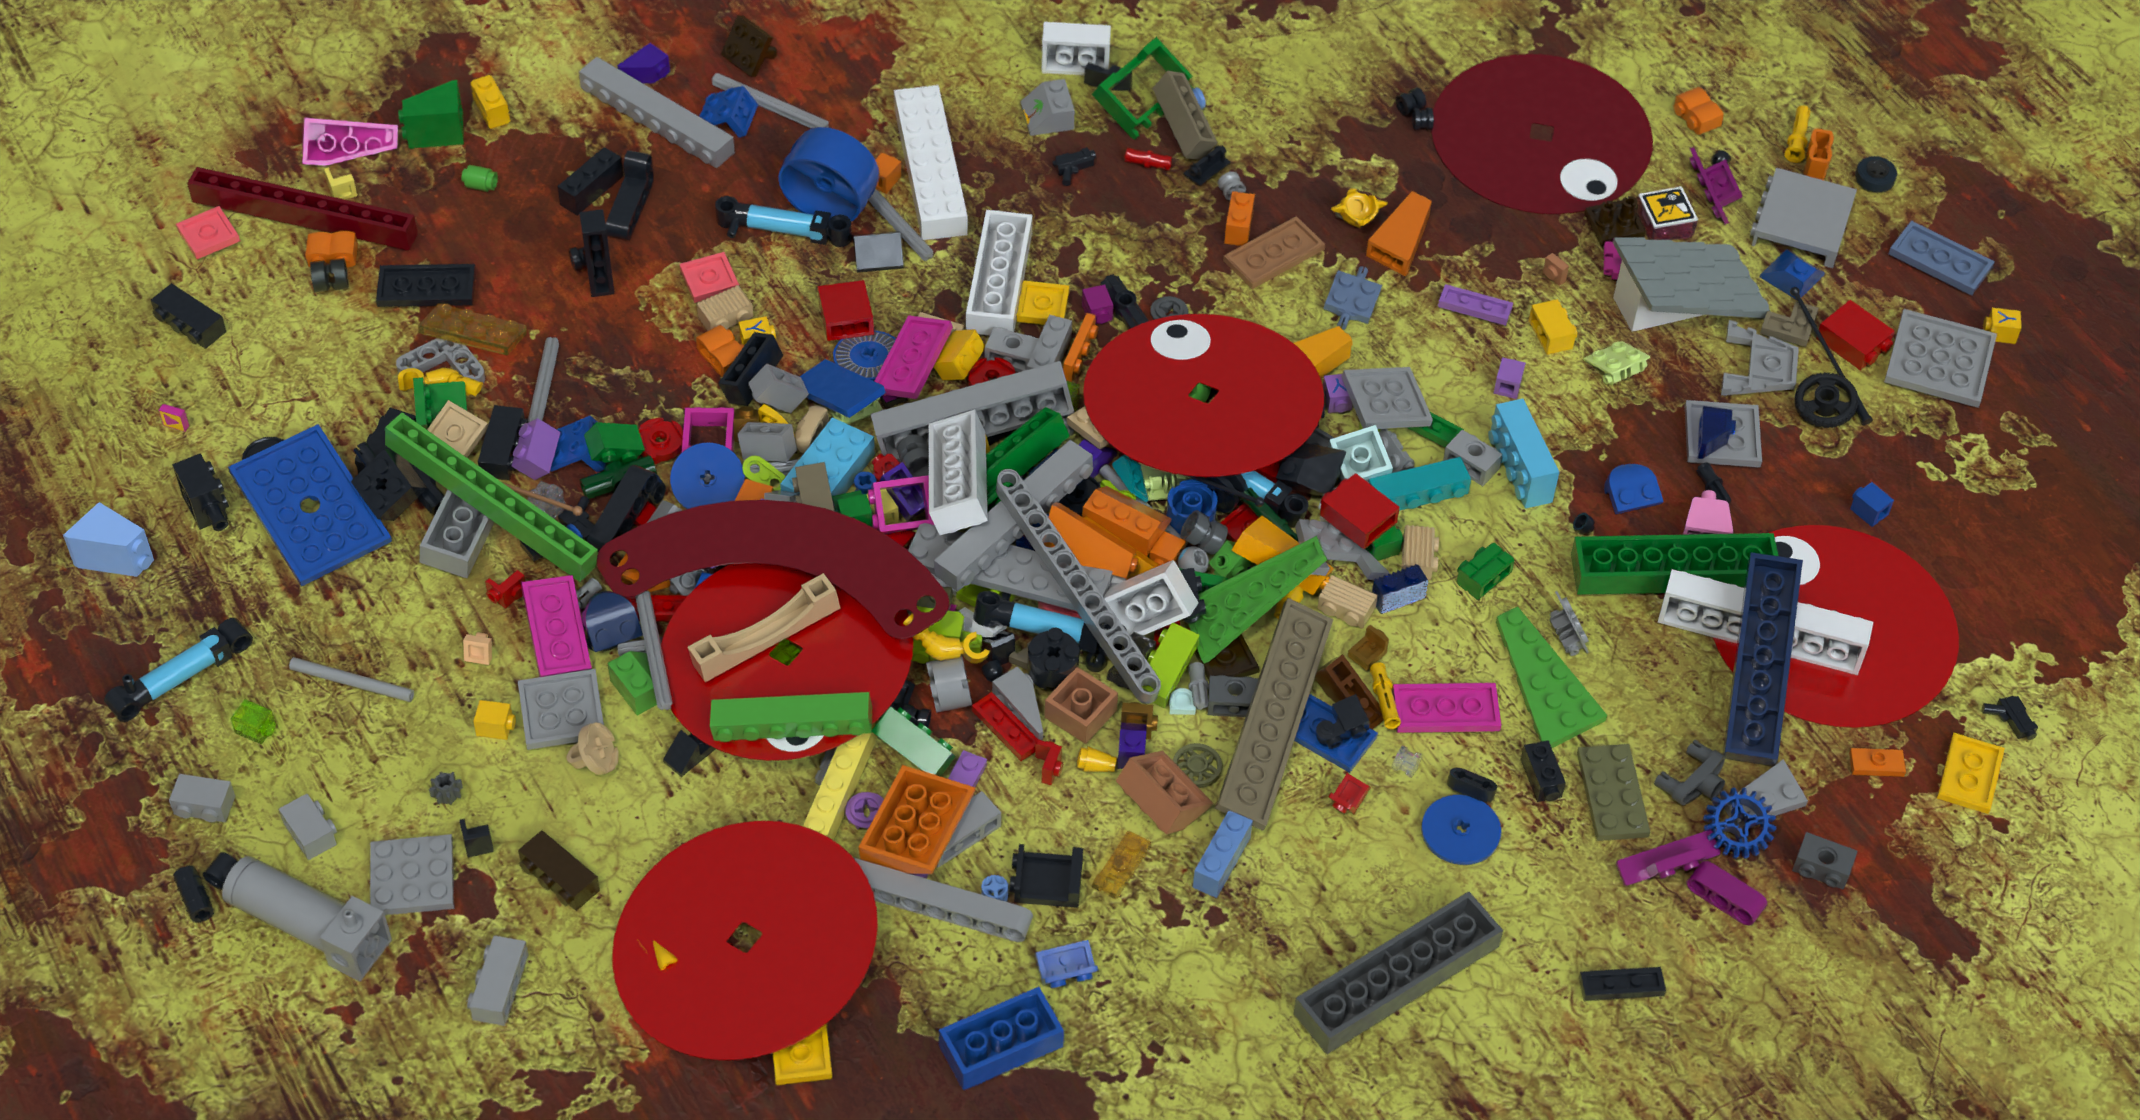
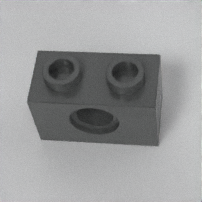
(1221, 698)
(1837, 857)

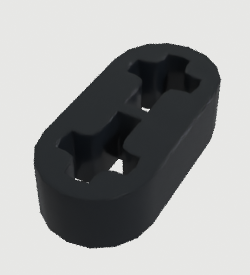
(1471, 784)

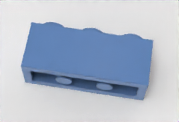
(1222, 854)

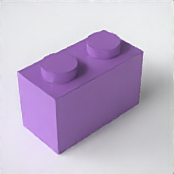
(535, 449)

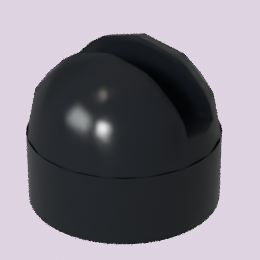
(1720, 155)
(1584, 523)
(1099, 664)
(992, 670)

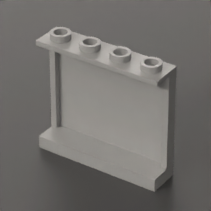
(1804, 213)

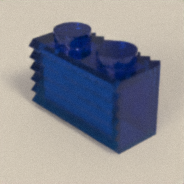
(1400, 588)

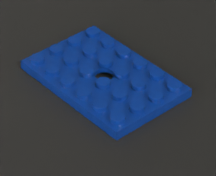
(300, 469)

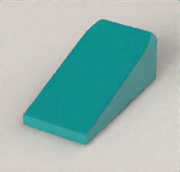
(1132, 476)

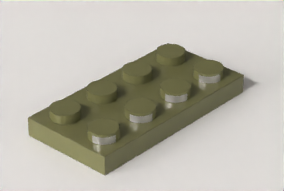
(1613, 792)

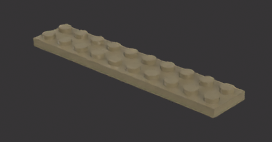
(1274, 713)

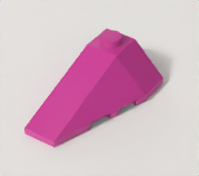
(337, 141)

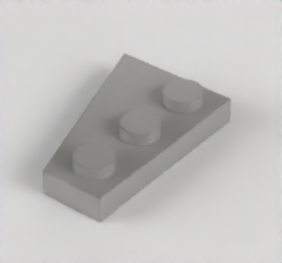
(1779, 790)

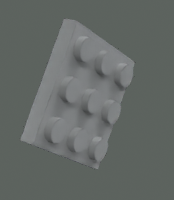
(1387, 398)
(1742, 447)
(559, 707)
(412, 874)

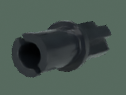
(1712, 481)

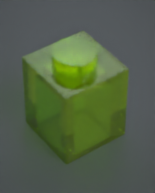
(253, 721)

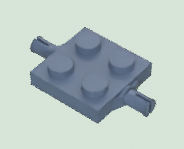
(1352, 297)

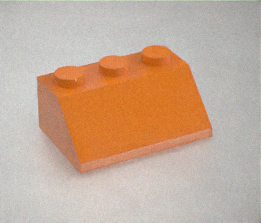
(1126, 518)

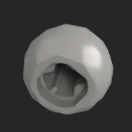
(1193, 558)

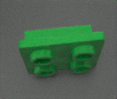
(433, 397)

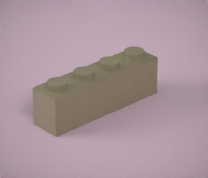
(1184, 115)
(813, 486)

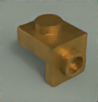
(742, 416)
(1369, 648)
(1140, 714)

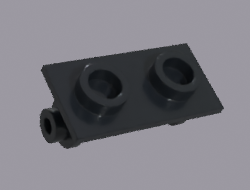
(1208, 166)

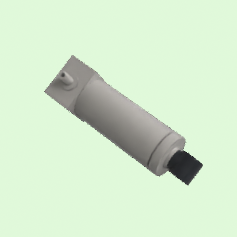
(347, 933)

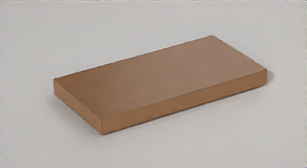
(1274, 252)

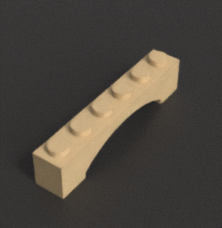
(718, 654)

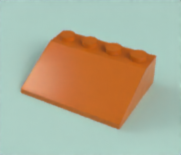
(915, 821)

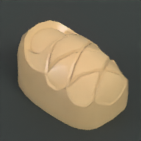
(810, 427)

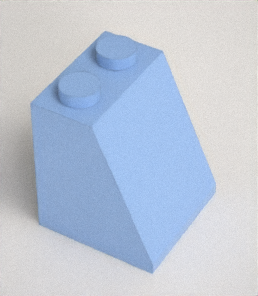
(108, 543)

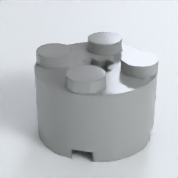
(949, 684)

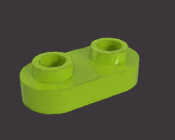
(766, 473)

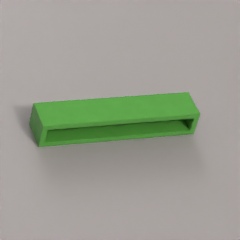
(791, 716)

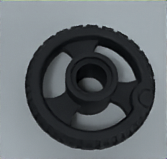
(1824, 408)

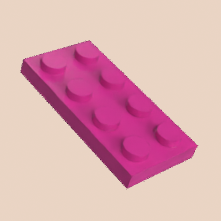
(913, 356)
(556, 626)
(1447, 707)

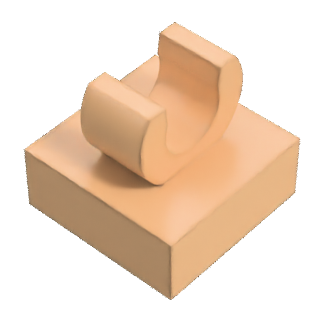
(478, 648)

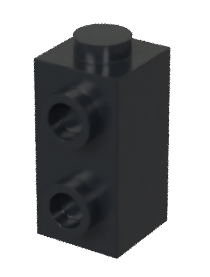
(1543, 771)

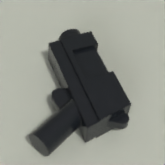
(1071, 163)
(580, 522)
(2014, 712)

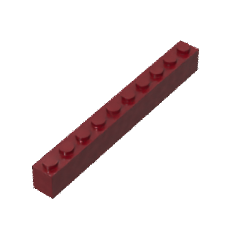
(302, 208)

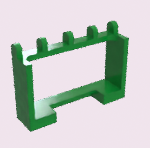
(1115, 107)

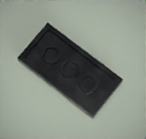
(425, 285)

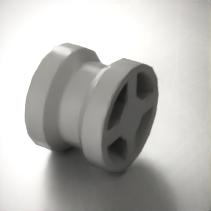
(1230, 182)

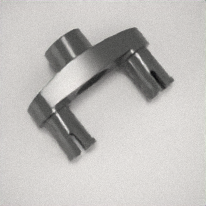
(1702, 781)

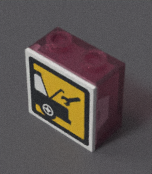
(1666, 214)

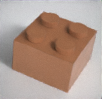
(1081, 705)

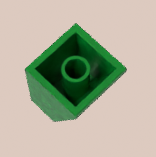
(433, 117)

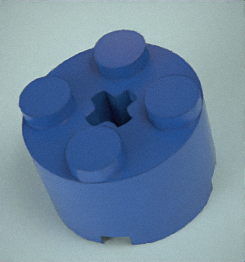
(1188, 497)

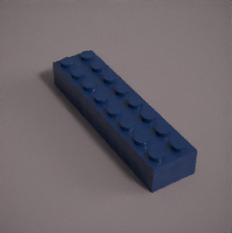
(1762, 659)

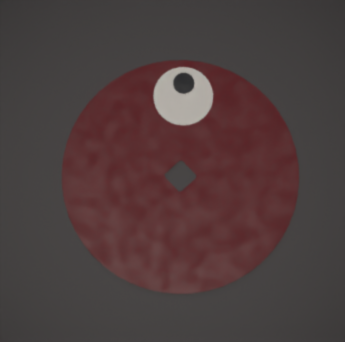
(1596, 144)

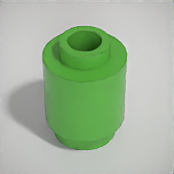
(479, 178)

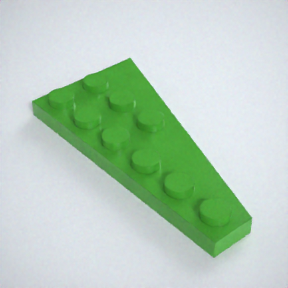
(1249, 595)
(1549, 688)

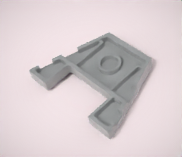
(1770, 363)
(1338, 547)

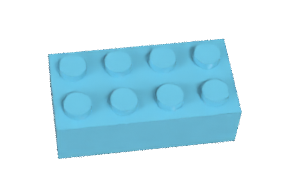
(843, 451)
(1524, 453)

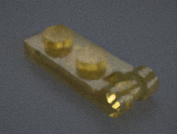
(1122, 864)

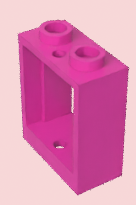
(708, 417)
(874, 497)

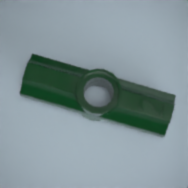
(611, 476)

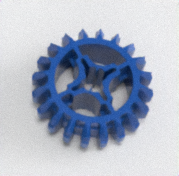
(1760, 818)

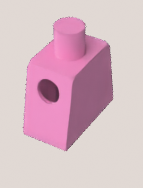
(1708, 516)

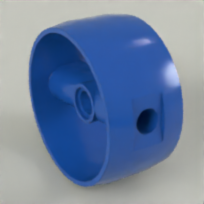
(829, 173)

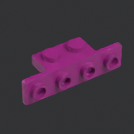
(1720, 184)
(1667, 858)

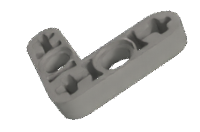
(447, 354)

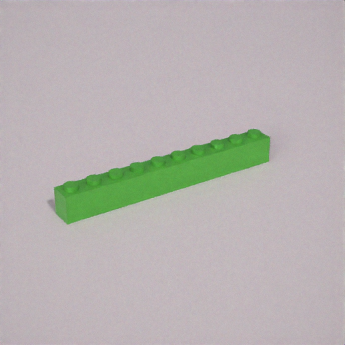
(491, 497)

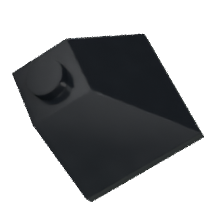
(1311, 469)

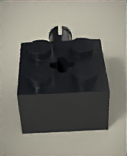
(386, 482)
(202, 492)

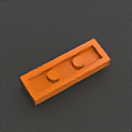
(1080, 347)

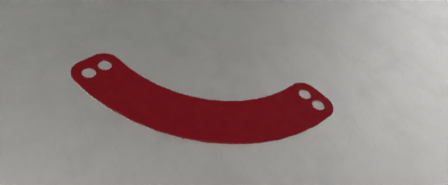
(783, 534)

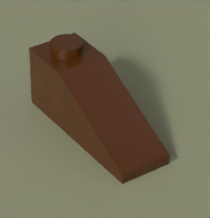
(1341, 681)

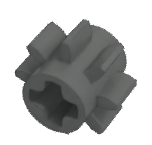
(446, 788)

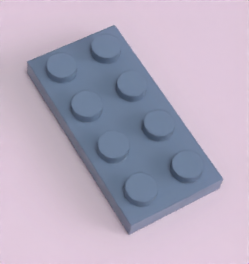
(1941, 257)

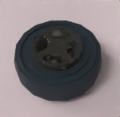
(1876, 174)

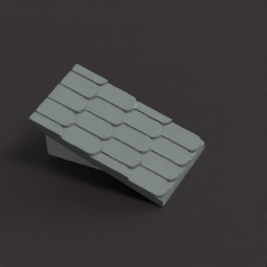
(1682, 281)

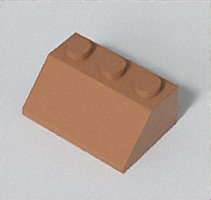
(1163, 791)

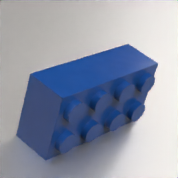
(1001, 1038)

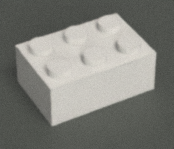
(1071, 46)
(1152, 599)

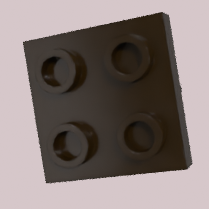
(748, 46)
(1615, 220)

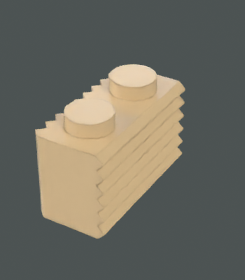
(725, 309)
(1419, 549)
(1347, 602)

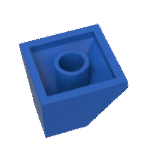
(1791, 272)

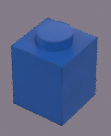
(1871, 504)

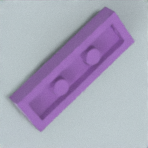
(1475, 304)

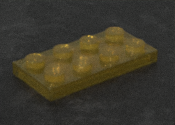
(472, 329)

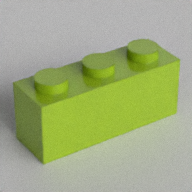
(1171, 659)

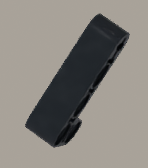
(631, 195)
(626, 505)

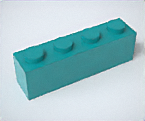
(1425, 483)

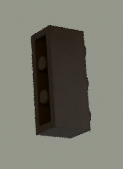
(558, 871)

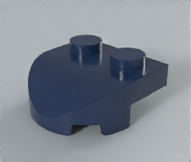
(610, 620)

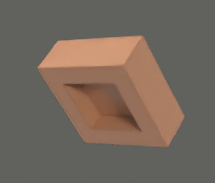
(1555, 269)

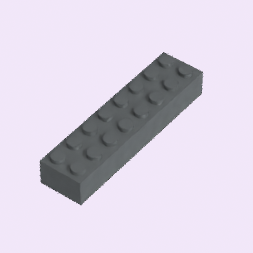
(1397, 972)

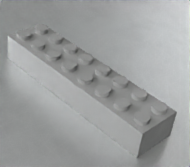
(999, 403)

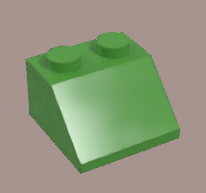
(633, 680)

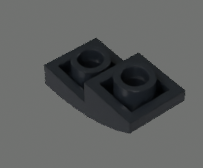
(1095, 75)

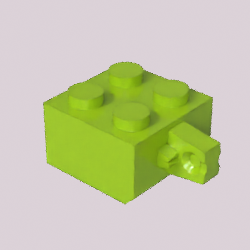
(949, 626)

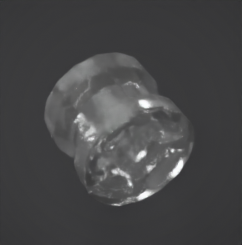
(1407, 761)

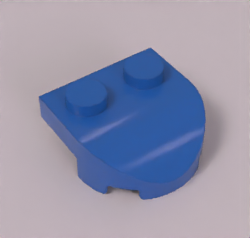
(1632, 488)

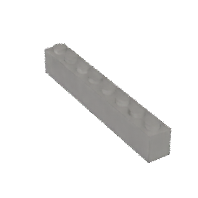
(656, 112)
(986, 541)

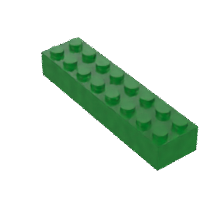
(1646, 561)

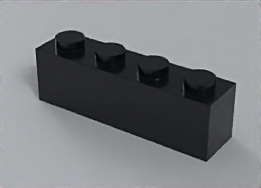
(597, 253)

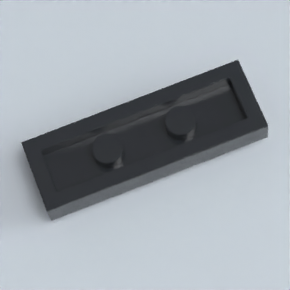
(1622, 983)

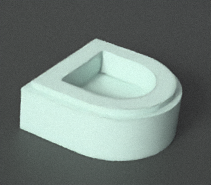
(1181, 702)

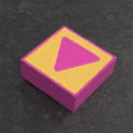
(173, 417)

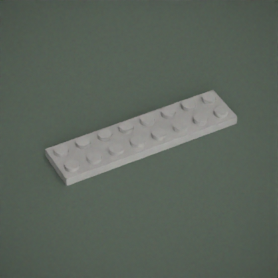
(1013, 572)

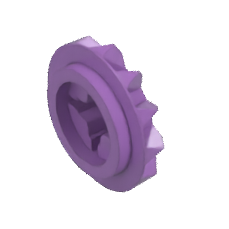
(856, 806)

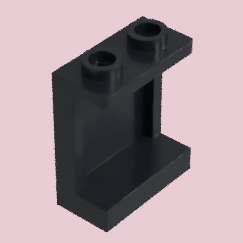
(1047, 878)

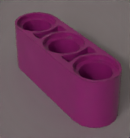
(1727, 893)

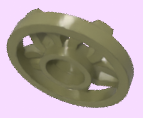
(1198, 764)

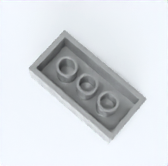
(455, 536)

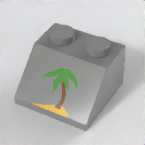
(1048, 108)

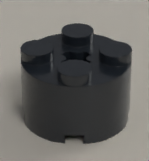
(1052, 657)

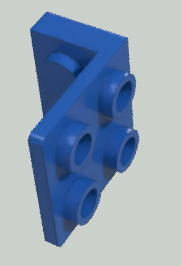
(730, 106)
(573, 447)

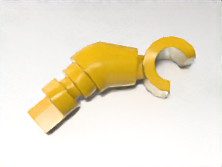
(441, 375)
(948, 648)

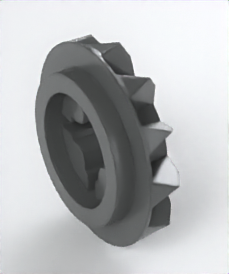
(1165, 304)

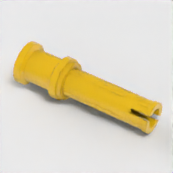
(1797, 140)

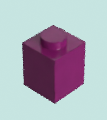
(1098, 302)

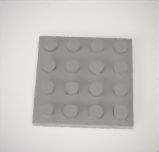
(1940, 358)

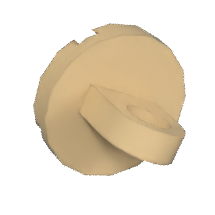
(594, 749)

